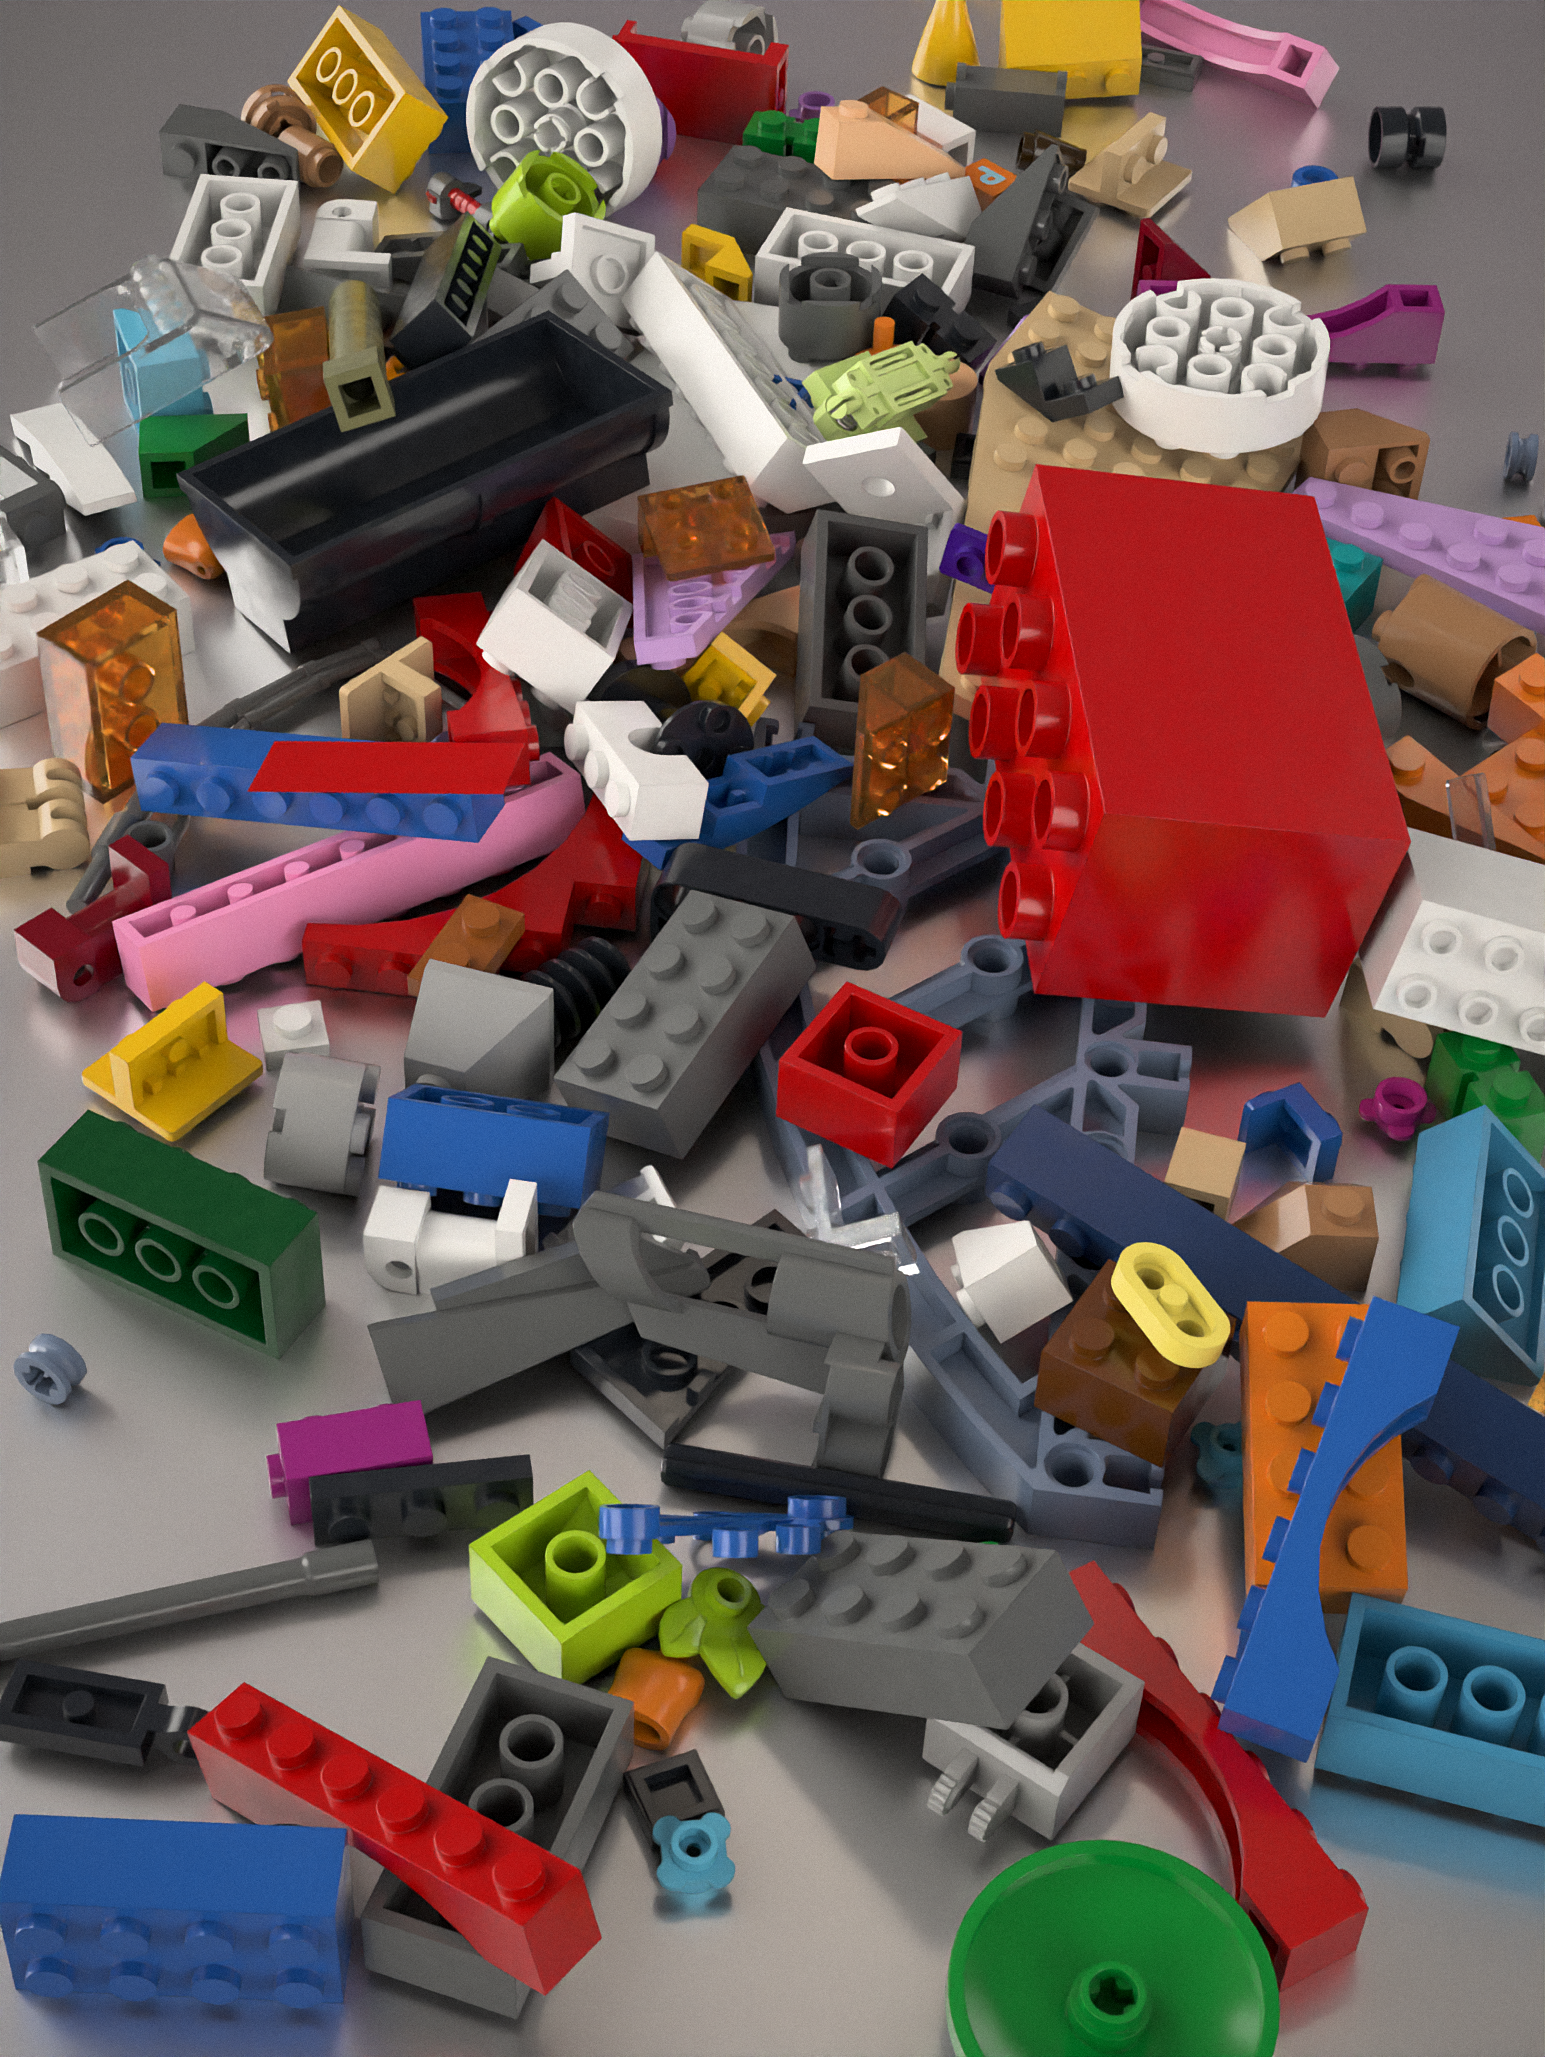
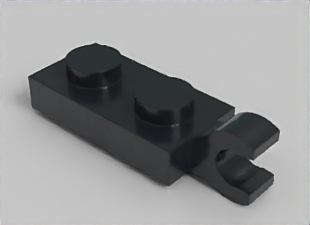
(94, 1715)

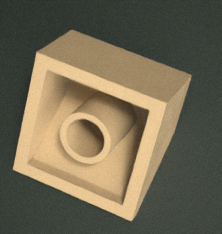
(1301, 220)

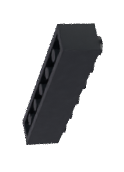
(446, 294)

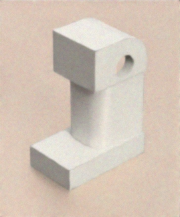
(346, 241)
(441, 1244)

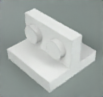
(603, 261)

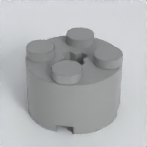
(731, 26)
(321, 1123)

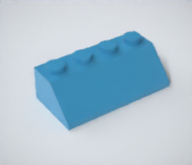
(1479, 1245)

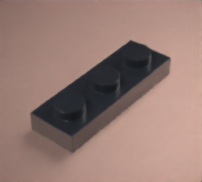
(419, 1499)

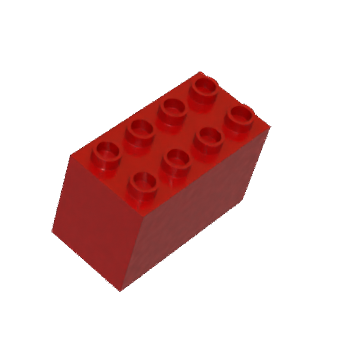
(1177, 745)

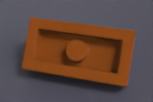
(474, 937)

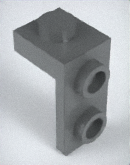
(31, 502)

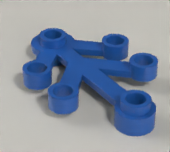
(733, 1534)

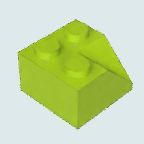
(561, 1593)

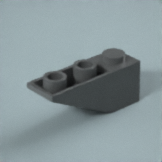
(220, 144)
(1013, 225)

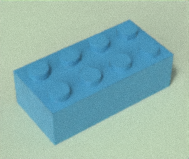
(1438, 1709)

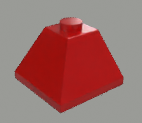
(584, 546)

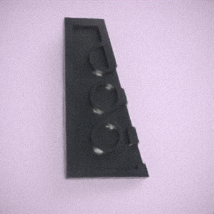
(665, 1385)

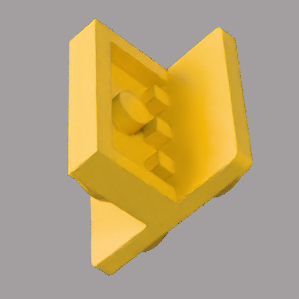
(176, 1066)

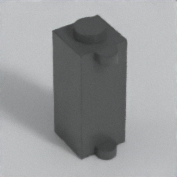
(1007, 99)

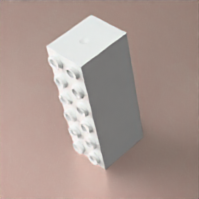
(1462, 942)

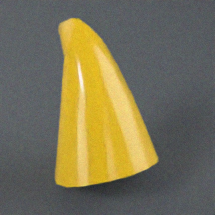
(944, 43)

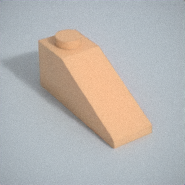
(866, 145)

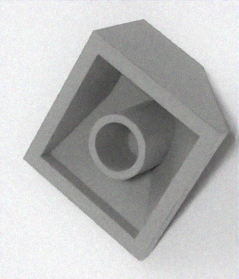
(481, 1033)

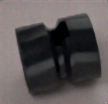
(1391, 141)

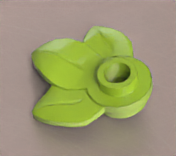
(715, 1625)

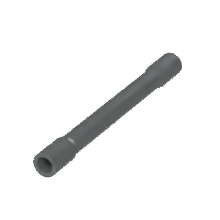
(311, 1574)

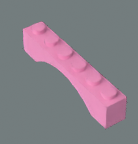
(1257, 56)

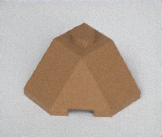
(1321, 1229)

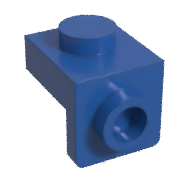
(1297, 1127)

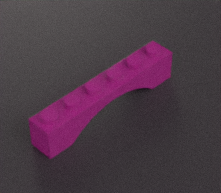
(1388, 326)

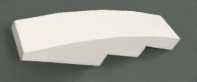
(83, 472)

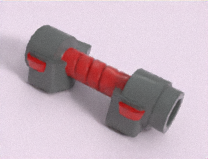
(452, 198)

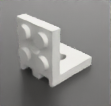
(893, 481)

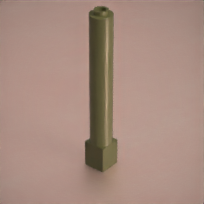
(357, 366)

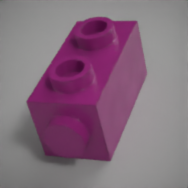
(344, 1443)

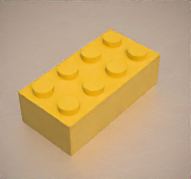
(367, 100)

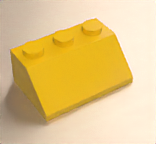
(1086, 37)

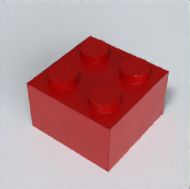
(868, 1074)

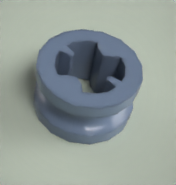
(1521, 456)
(50, 1368)

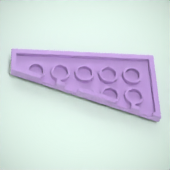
(1473, 552)
(685, 615)

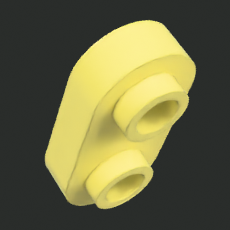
(1170, 1305)

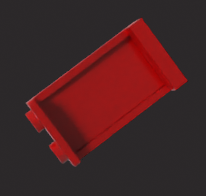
(710, 87)

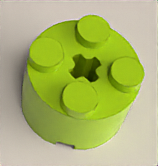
(537, 197)

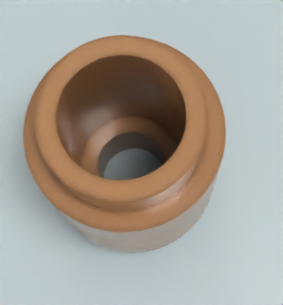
(318, 159)

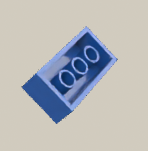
(452, 52)
(177, 1909)

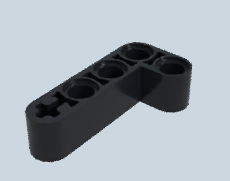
(838, 917)

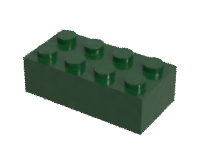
(183, 1233)

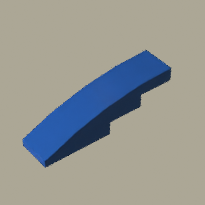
(756, 793)

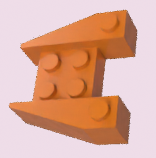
(1512, 774)

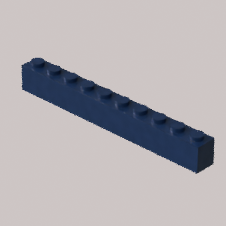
(1102, 1203)

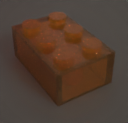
(111, 682)

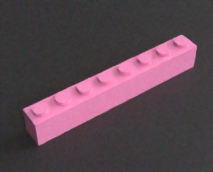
(343, 879)

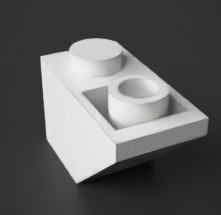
(1007, 1278)

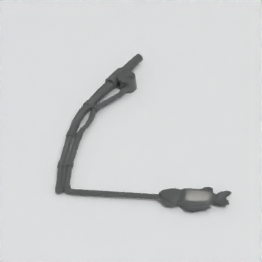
(244, 714)

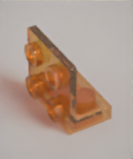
(703, 528)

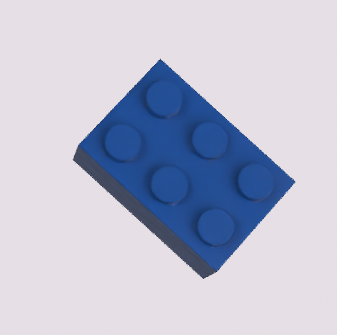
(485, 1140)

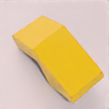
(717, 262)

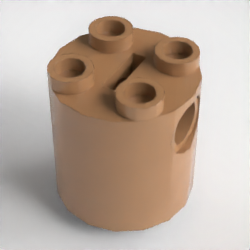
(1450, 649)

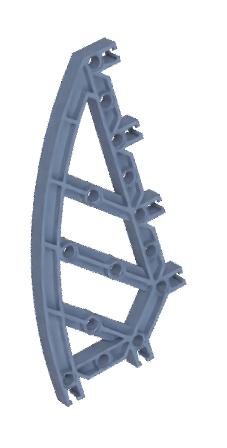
(1120, 1085)

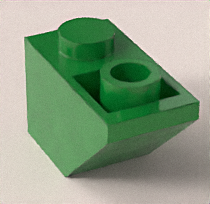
(181, 442)

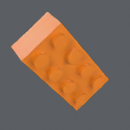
(1283, 1369)

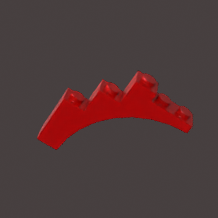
(582, 882)

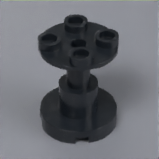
(700, 729)

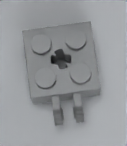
(1048, 1753)

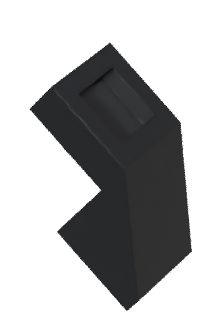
(1051, 385)

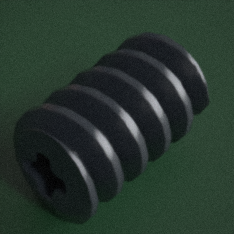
(581, 983)

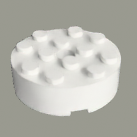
(568, 95)
(1219, 366)

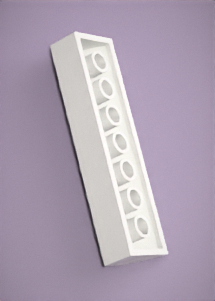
(728, 383)

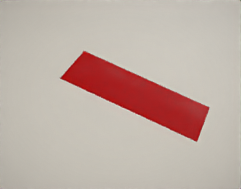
(387, 767)

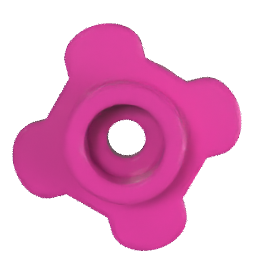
(1398, 1107)

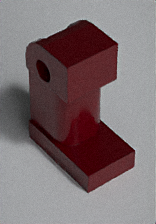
(58, 946)

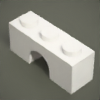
(641, 790)

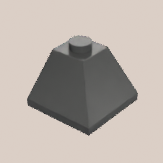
(1068, 231)

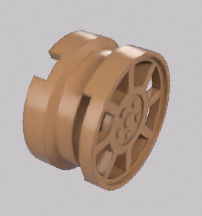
(277, 112)

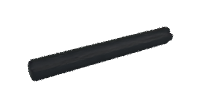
(866, 1495)

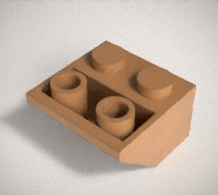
(1364, 452)

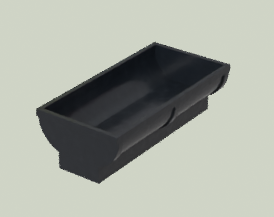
(363, 518)

